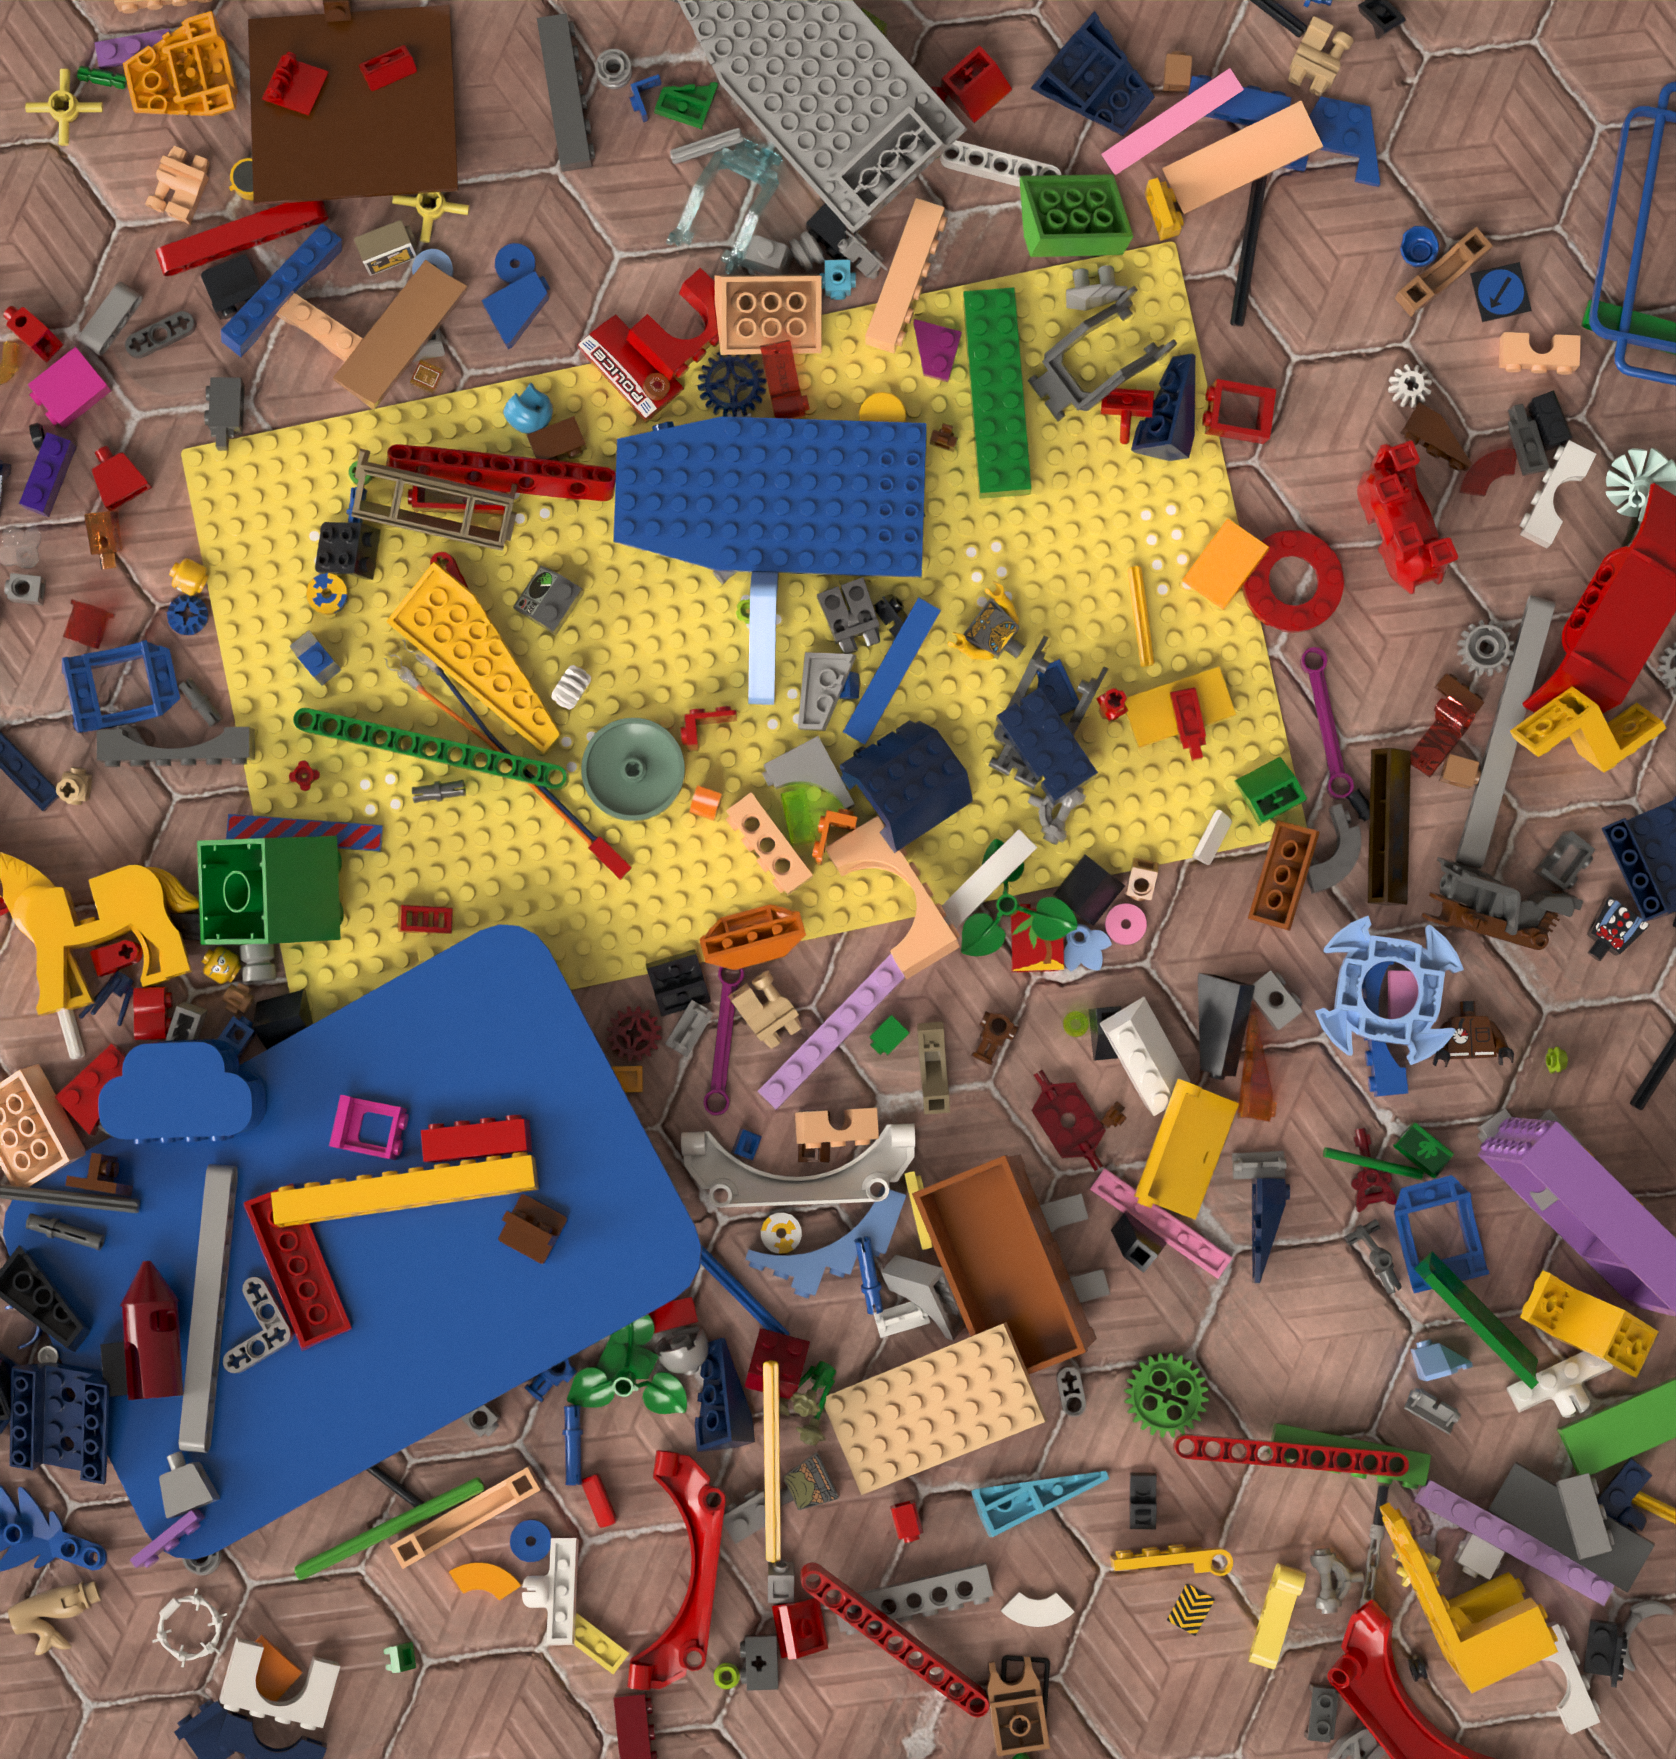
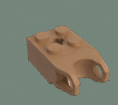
(1016, 1701)

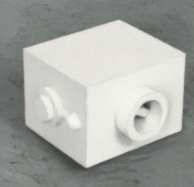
(1478, 1556)

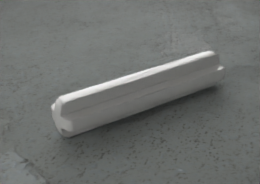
(706, 146)

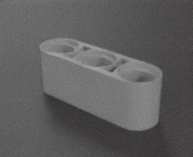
(110, 318)

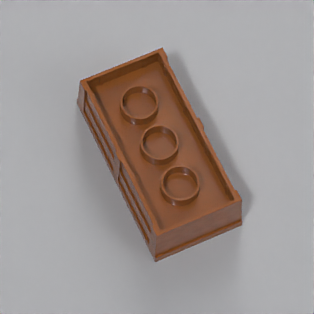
(1005, 1261)

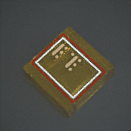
(426, 376)

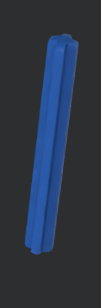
(740, 1293)

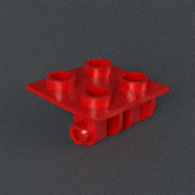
(295, 84)

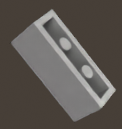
(1585, 1516)

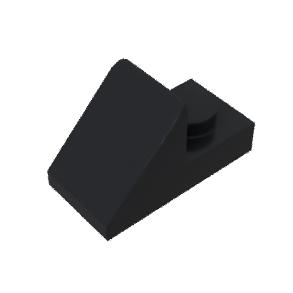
(1382, 16)

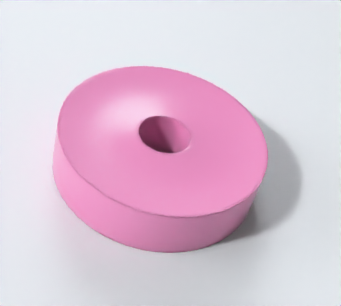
(1137, 924)

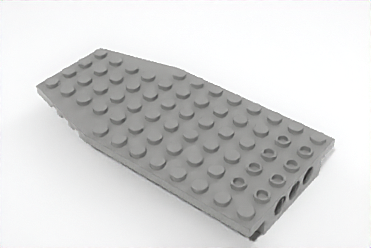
(827, 96)

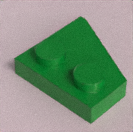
(686, 103)

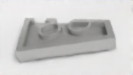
(821, 687)

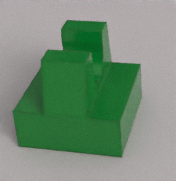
(401, 1657)

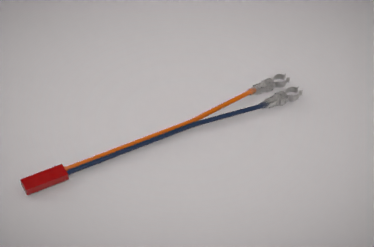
(598, 847)

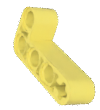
(1276, 1614)

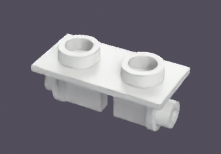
(900, 1319)

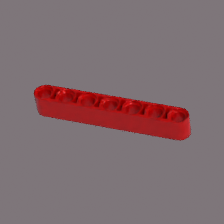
(239, 235)

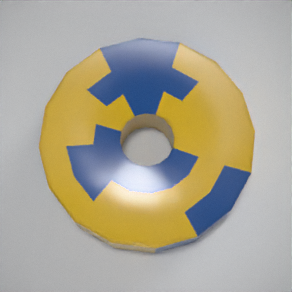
(327, 605)

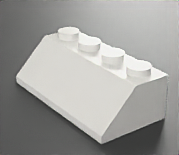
(1145, 1054)

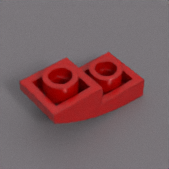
(674, 1315)

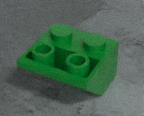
(1270, 790)

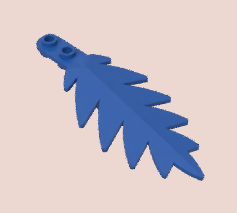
(33, 1535)

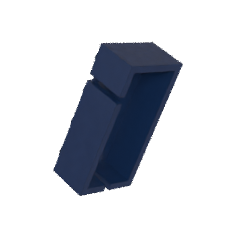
(1046, 746)

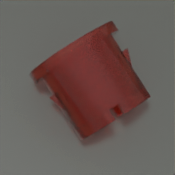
(87, 624)

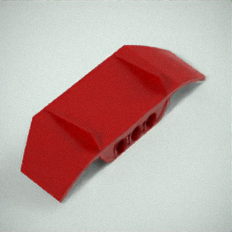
(1620, 613)

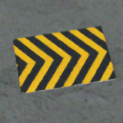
(1190, 1609)

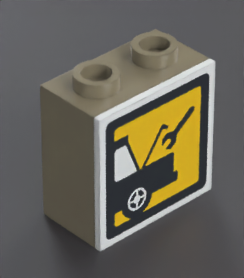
(386, 247)

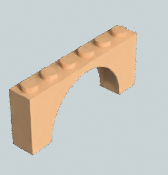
(929, 935)

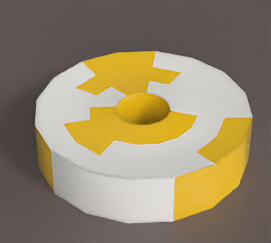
(792, 1237)

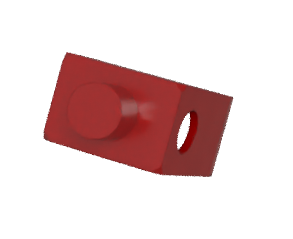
(32, 332)
(117, 479)

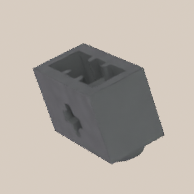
(766, 1647)

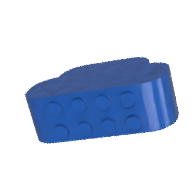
(182, 1092)

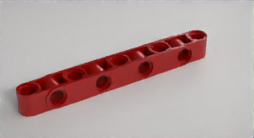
(500, 471)

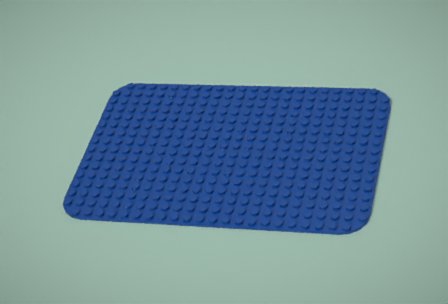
(429, 1291)

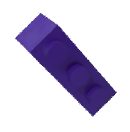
(47, 474)

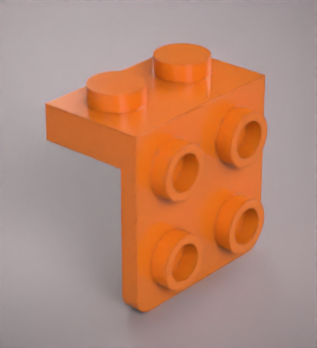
(843, 819)

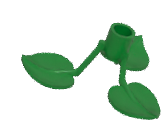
(984, 937)
(661, 1396)

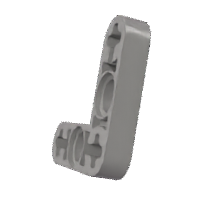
(269, 1328)

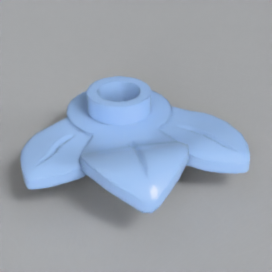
(1087, 951)

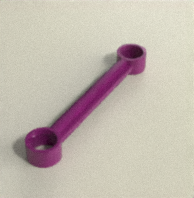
(1326, 723)
(723, 1042)

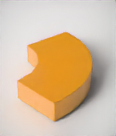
(485, 1577)

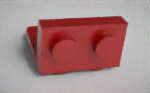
(700, 717)

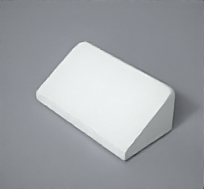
(1212, 837)

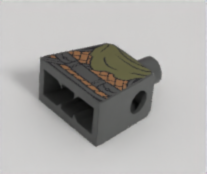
(808, 1484)

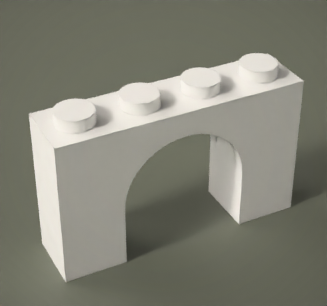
(307, 1707)

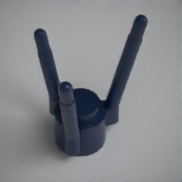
(118, 985)

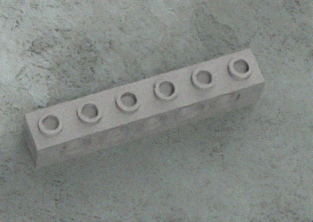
(975, 1574)

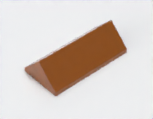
(1283, 875)

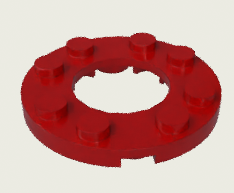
(1329, 586)

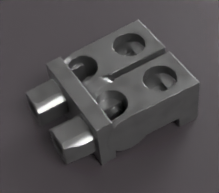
(850, 623)

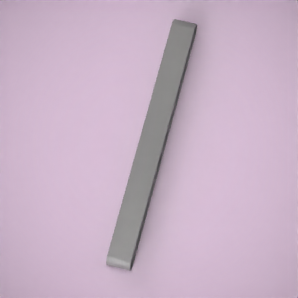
(1501, 744)
(208, 1308)

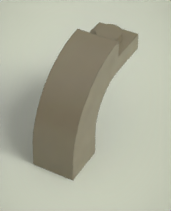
(933, 1067)

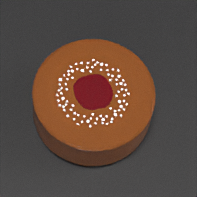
(656, 386)

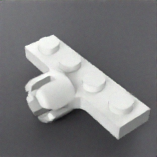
(1561, 1384)
(557, 1591)

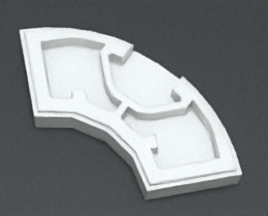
(1037, 1612)

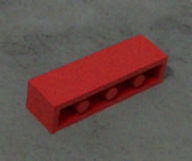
(476, 1140)

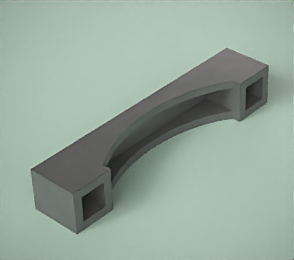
(233, 745)

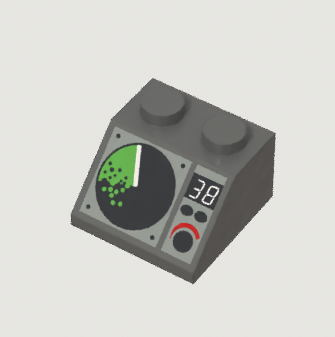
(548, 599)

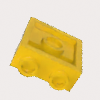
(1160, 202)

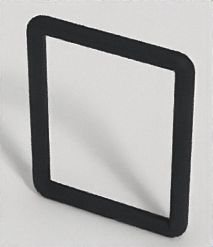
(1033, 1659)

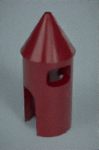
(151, 1337)

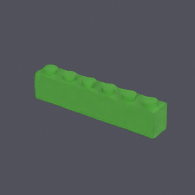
(1418, 1461)

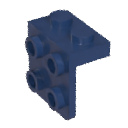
(203, 1730)

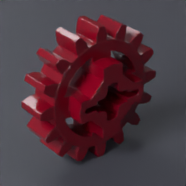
(620, 1031)

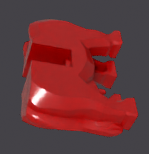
(1408, 531)

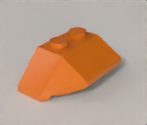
(752, 937)

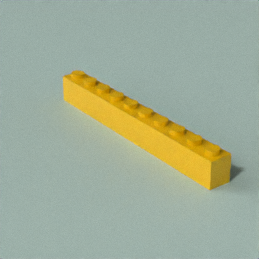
(405, 1190)

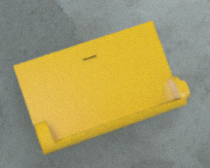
(1186, 1150)

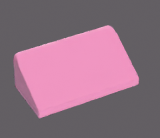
(1401, 993)

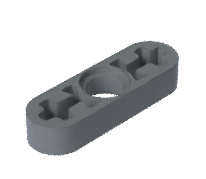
(174, 320)

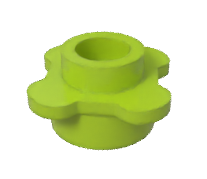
(1556, 1059)

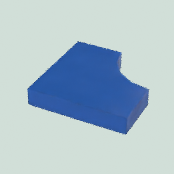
(1058, 688)

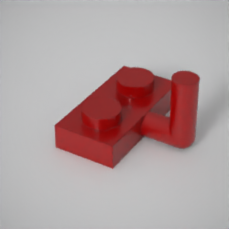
(1127, 404)

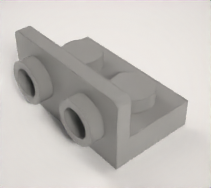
(746, 1517)

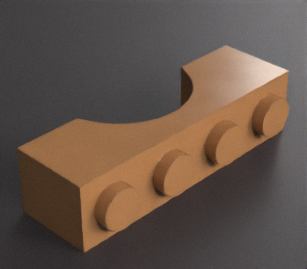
(1443, 272)

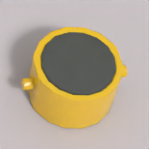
(242, 178)

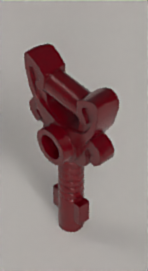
(1370, 1177)

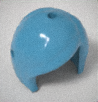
(529, 411)

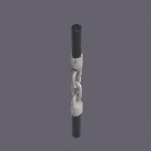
(1376, 1532)

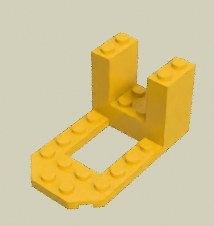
(1482, 1630)

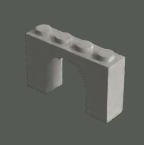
(1065, 1212)

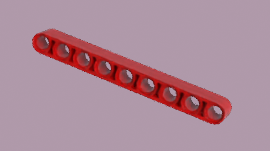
(1303, 1455)
(888, 1629)

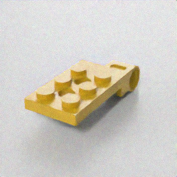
(1174, 1555)

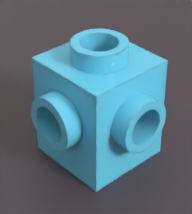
(838, 271)

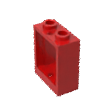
(1264, 416)

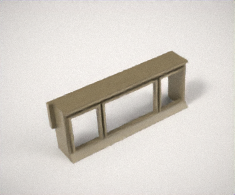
(429, 524)

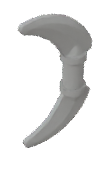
(1638, 1613)

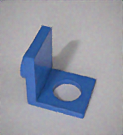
(641, 86)

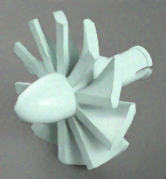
(1657, 471)

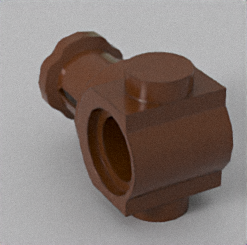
(993, 1038)

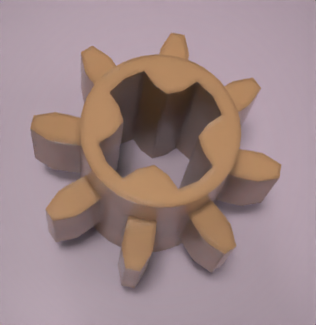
(238, 998)

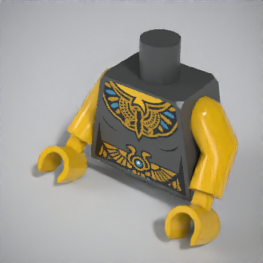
(991, 629)

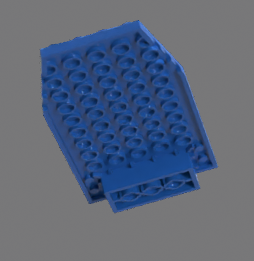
(776, 495)

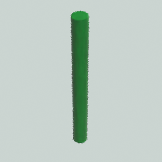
(1373, 1163)

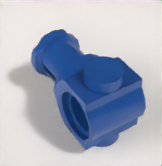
(551, 1378)

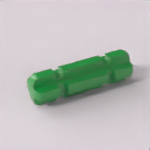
(102, 77)

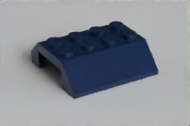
(909, 781)

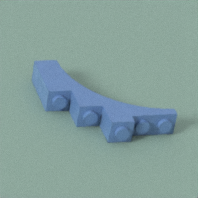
(838, 1256)

